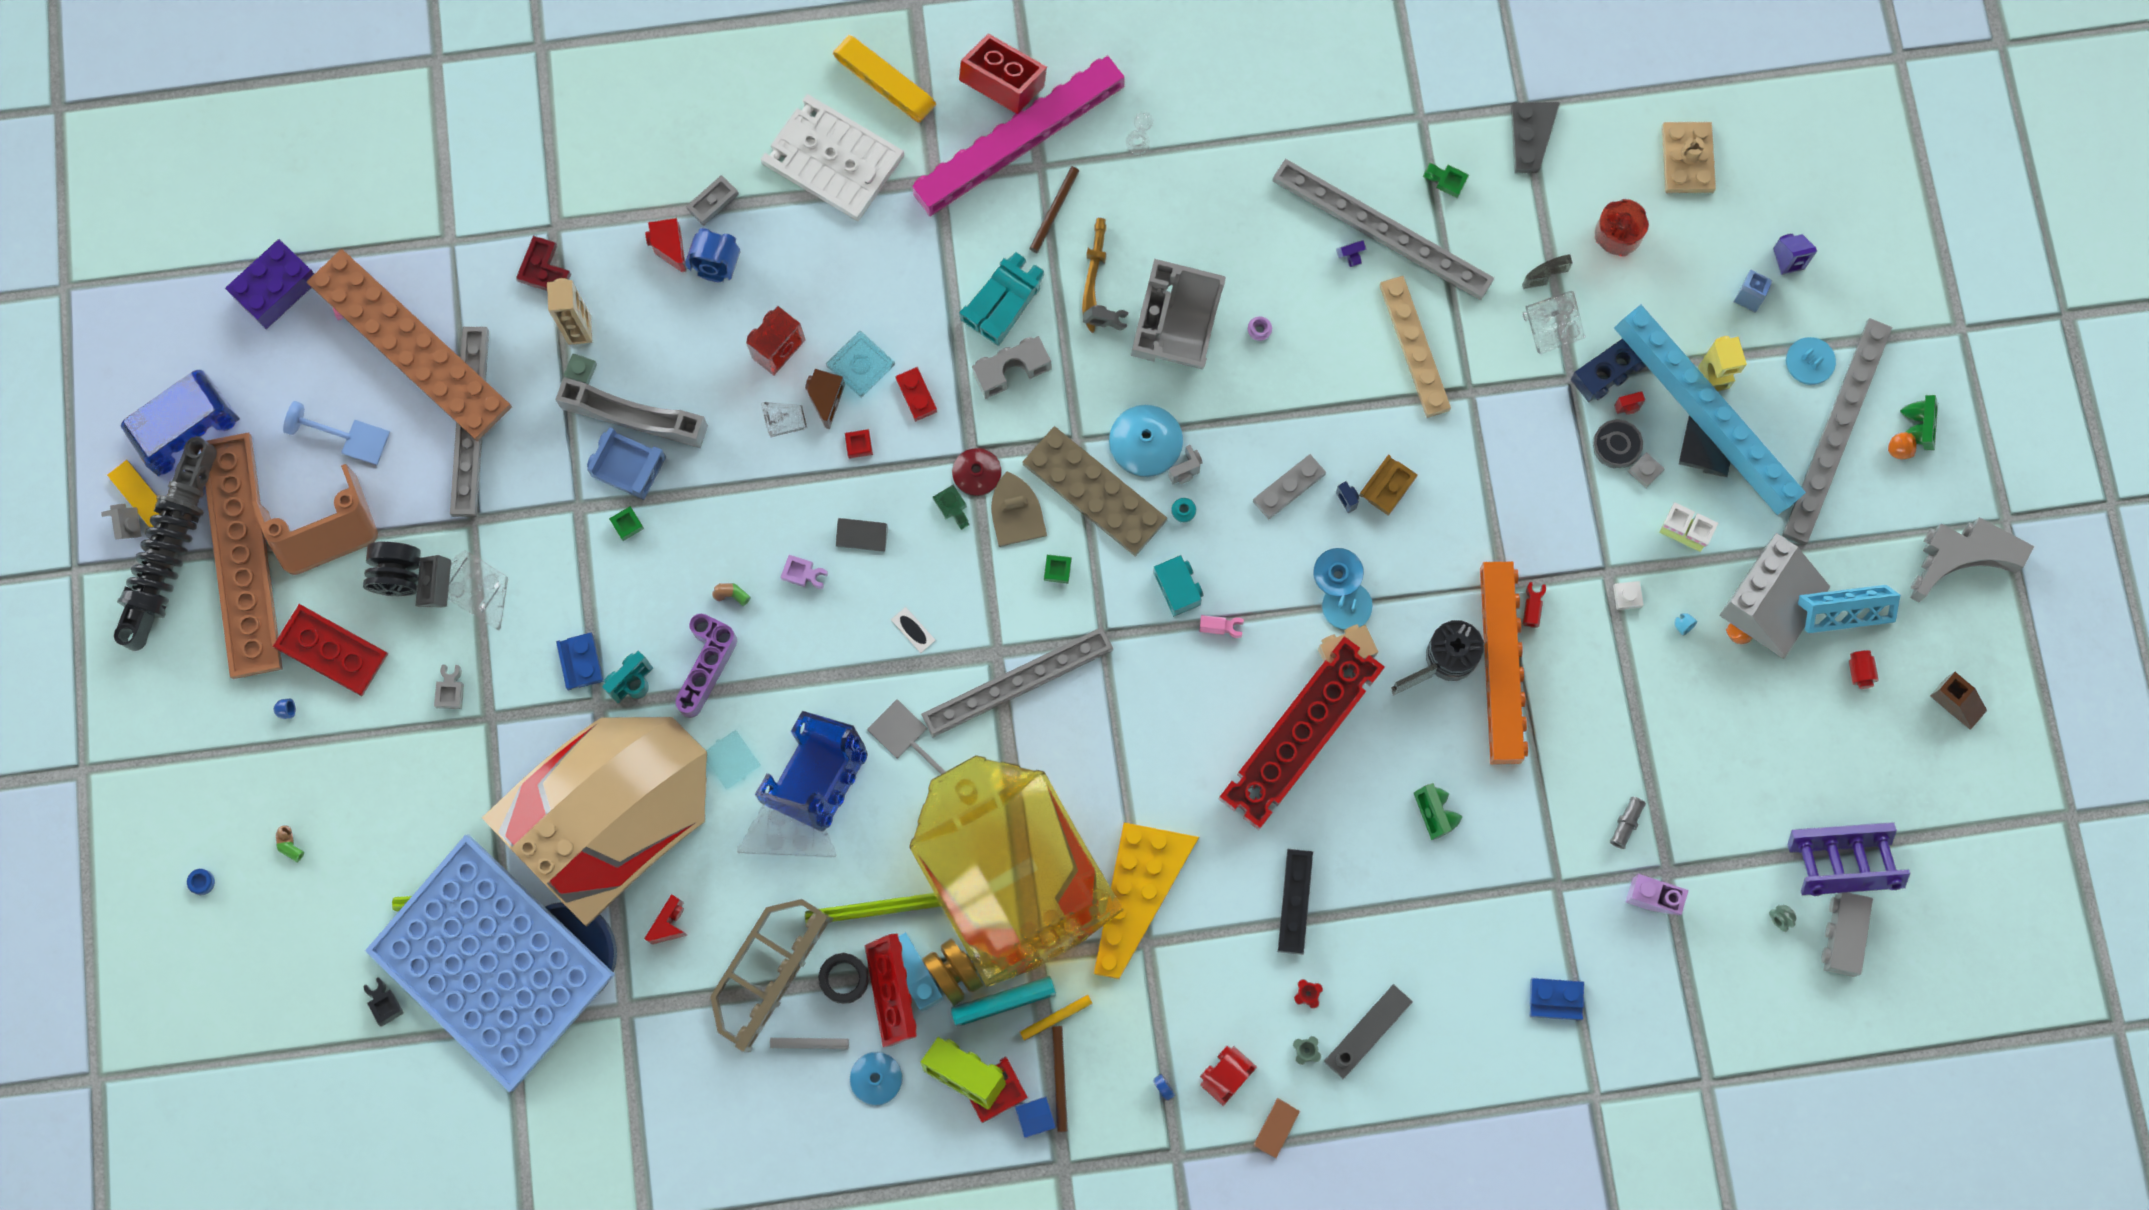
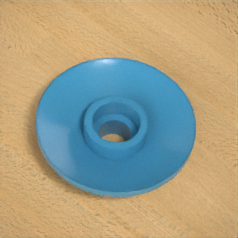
(1338, 560)
(885, 1088)

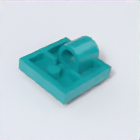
(634, 668)

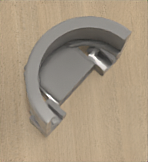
(1179, 322)

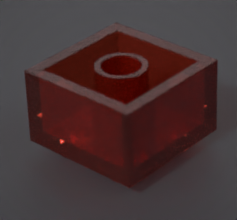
(775, 340)

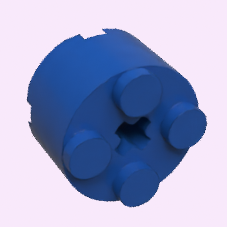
(713, 255)

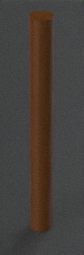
(1054, 209)
(1059, 1073)

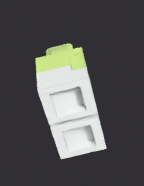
(1688, 531)

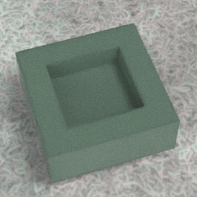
(580, 368)

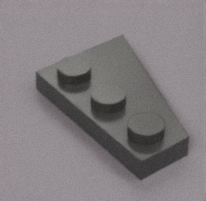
(1531, 132)

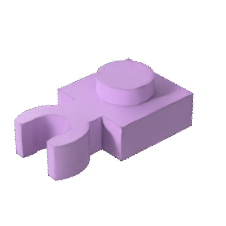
(800, 571)

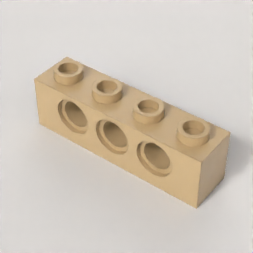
(569, 311)

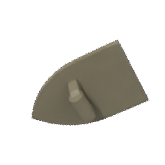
(1016, 511)

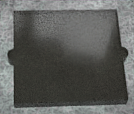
(1414, 679)

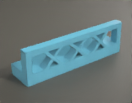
(1853, 602)

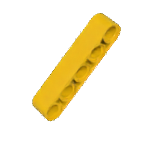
(884, 78)

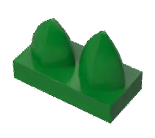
(1927, 413)
(1437, 820)

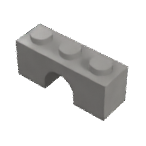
(1028, 355)

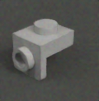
(1185, 471)
(124, 521)

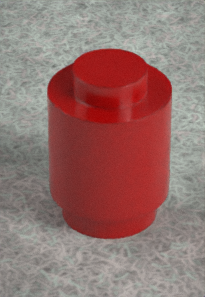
(1863, 669)

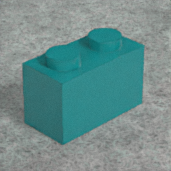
(1177, 585)

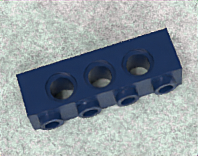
(1591, 385)

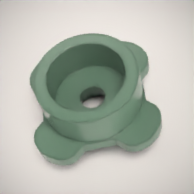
(1783, 917)
(1311, 1044)

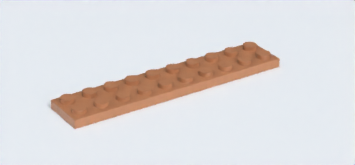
(409, 344)
(241, 559)

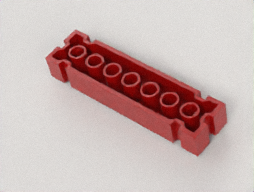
(1301, 732)

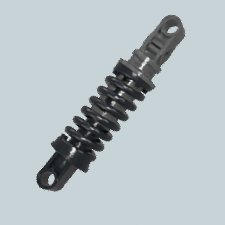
(165, 542)

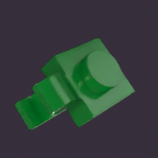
(1449, 180)

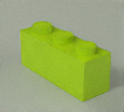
(963, 1072)

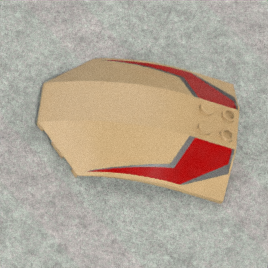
(605, 808)

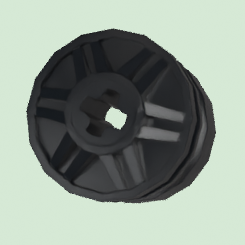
(392, 568)
(1452, 664)

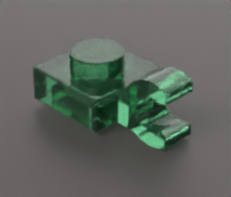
(951, 504)

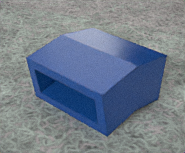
(1035, 1117)

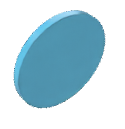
(1810, 360)
(1348, 610)

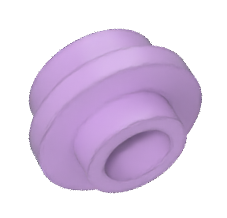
(1262, 322)

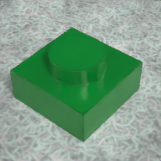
(626, 523)
(1057, 569)

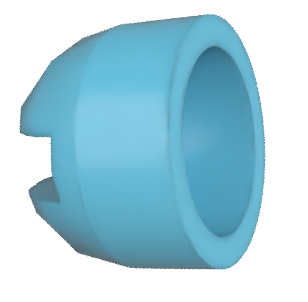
(1685, 623)

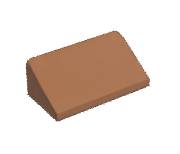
(1276, 1128)

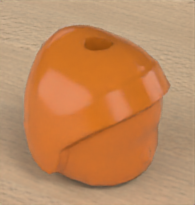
(1902, 446)
(1737, 635)

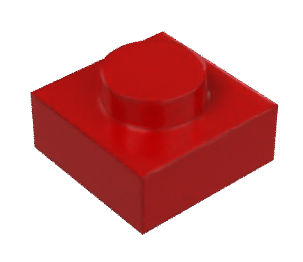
(1630, 403)

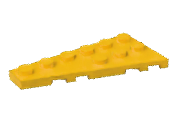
(1141, 880)

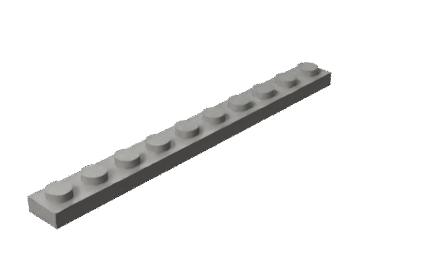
(1383, 229)
(1837, 431)

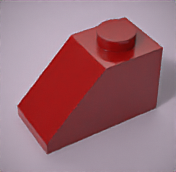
(667, 242)

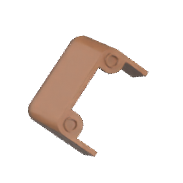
(326, 538)

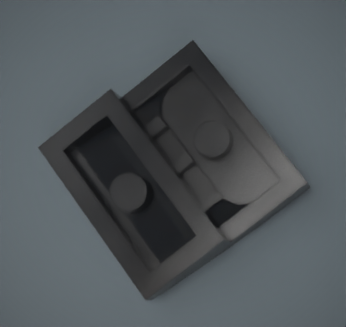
(1702, 452)

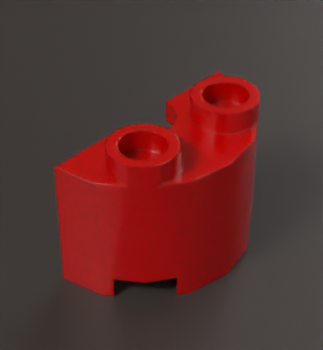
(1227, 1075)

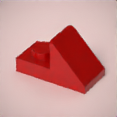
(662, 928)

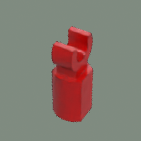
(1533, 606)

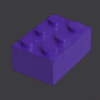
(271, 284)

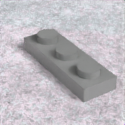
(1289, 486)

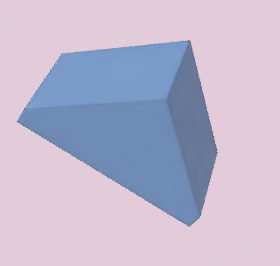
(1753, 291)

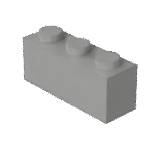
(1847, 934)

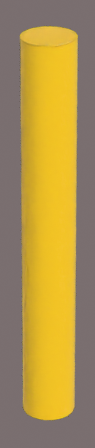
(1055, 1017)

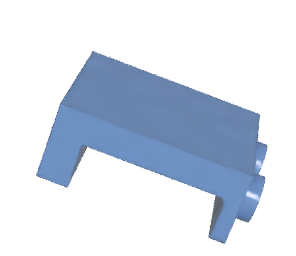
(625, 463)

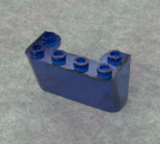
(175, 417)
(817, 773)

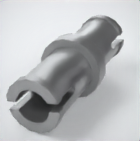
(1627, 822)

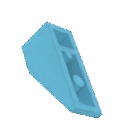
(918, 978)

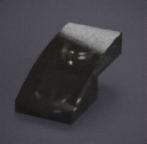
(1543, 272)

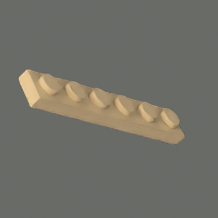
(1415, 346)

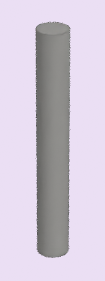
(809, 1043)

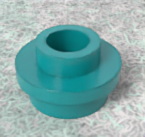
(1183, 517)

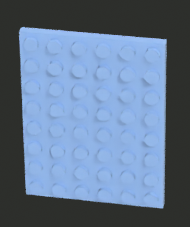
(489, 963)

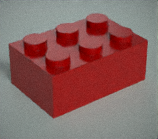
(1002, 73)

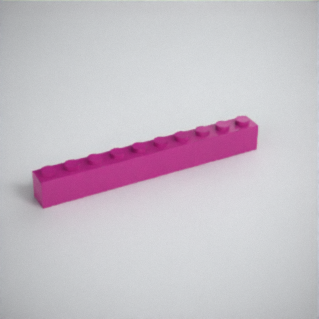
(1018, 135)

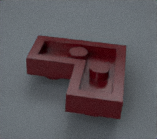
(536, 264)

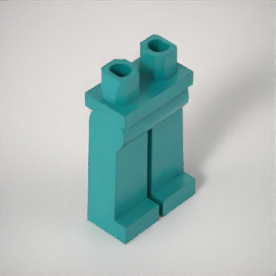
(1002, 299)

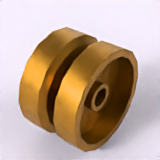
(953, 971)

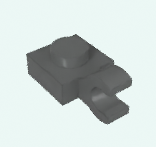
(1100, 316)

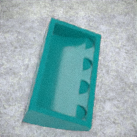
(1003, 1001)

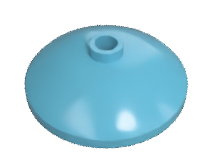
(1142, 455)

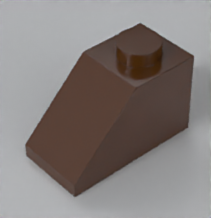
(825, 393)

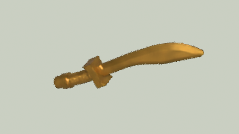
(1096, 255)

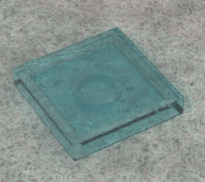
(860, 363)

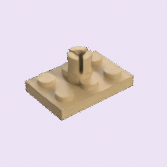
(1688, 157)

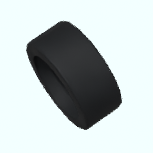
(832, 962)

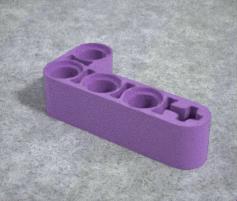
(701, 668)

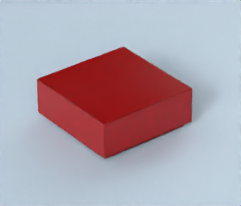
(858, 443)

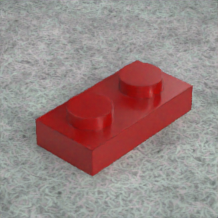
(916, 394)

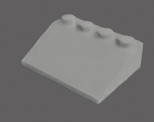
(1768, 596)

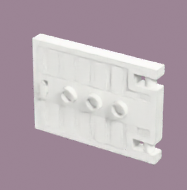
(833, 157)

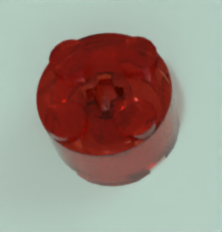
(1615, 238)

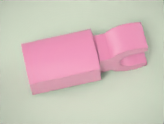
(1220, 625)

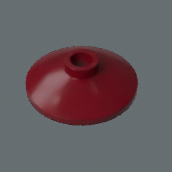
(976, 483)

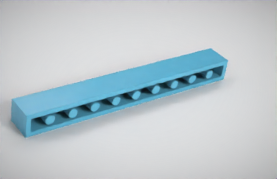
(1709, 410)

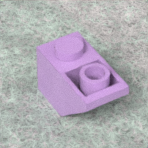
(1656, 895)

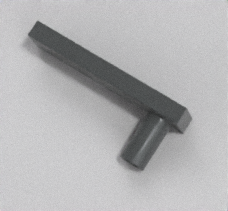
(1368, 1031)

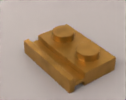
(1388, 485)

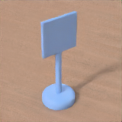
(362, 442)

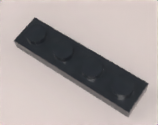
(1295, 901)

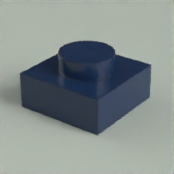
(1348, 496)

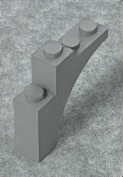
(1977, 546)

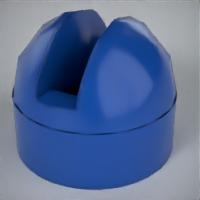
(285, 708)

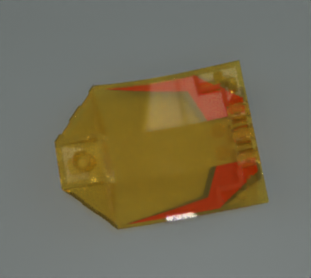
(1009, 867)

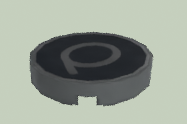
(1617, 444)

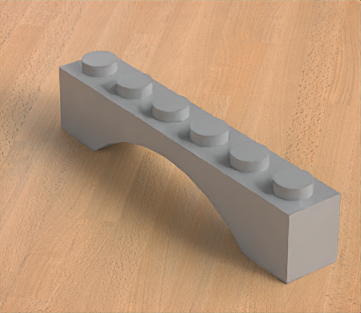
(665, 423)

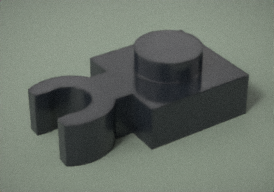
(384, 1004)

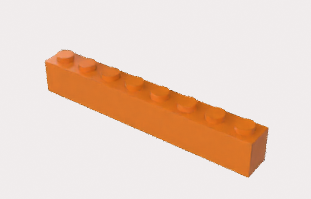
(1502, 663)

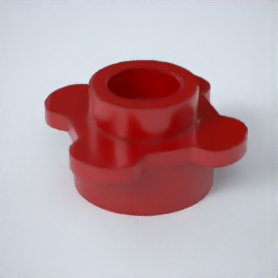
(1314, 989)

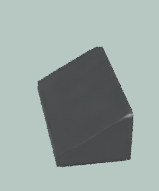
(861, 534)
(433, 581)

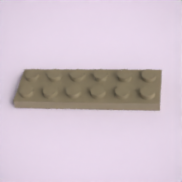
(1094, 491)

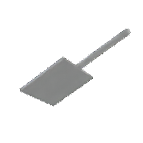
(899, 730)

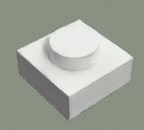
(1628, 595)

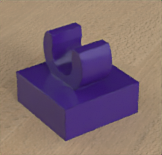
(1351, 252)

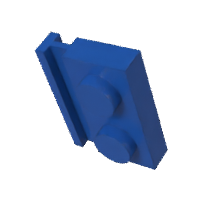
(579, 661)
(1556, 999)

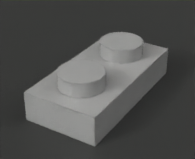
(712, 200)

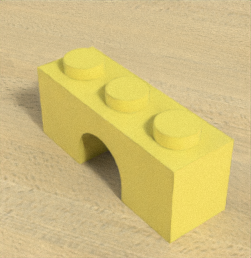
(1723, 361)

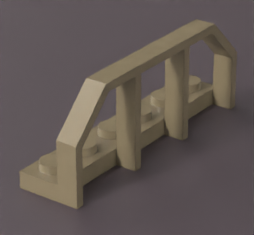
(774, 990)

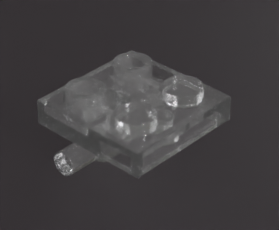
(1555, 322)

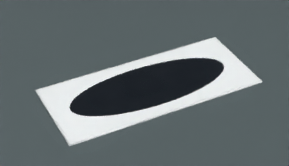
(913, 630)

